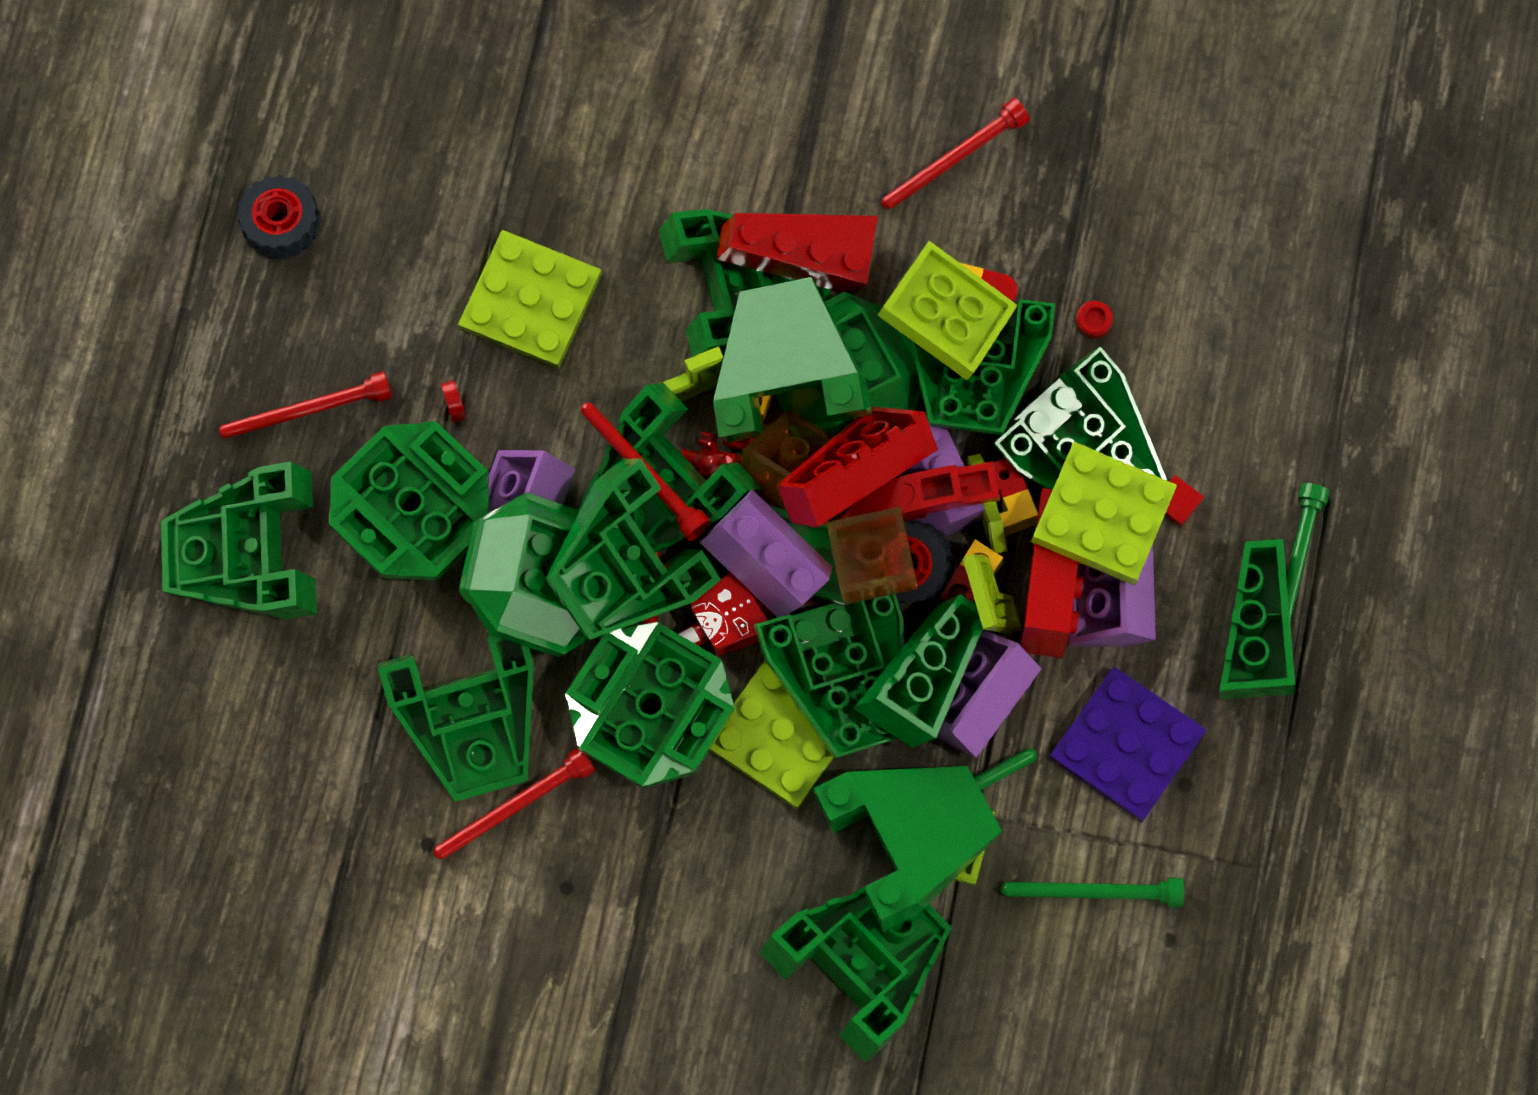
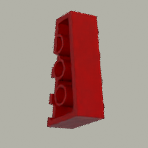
(800, 246)
(856, 464)
(1050, 598)

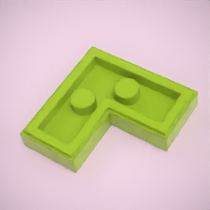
(700, 375)
(995, 609)

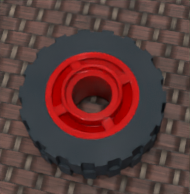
(271, 198)
(933, 561)

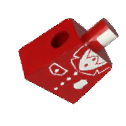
(725, 617)

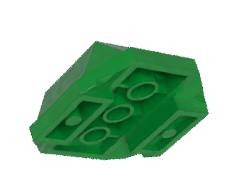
(880, 353)
(403, 465)
(507, 579)
(643, 666)

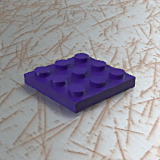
(1127, 744)

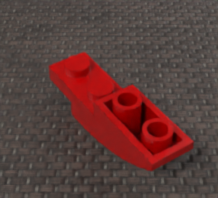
(933, 491)

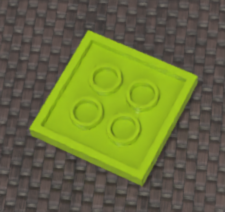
(530, 299)
(947, 310)
(1104, 513)
(773, 740)

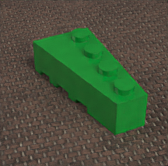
(1260, 632)
(925, 674)

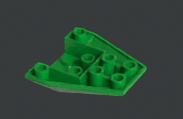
(998, 383)
(1085, 406)
(831, 661)

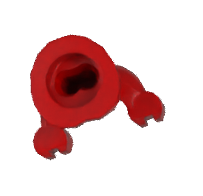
(709, 458)

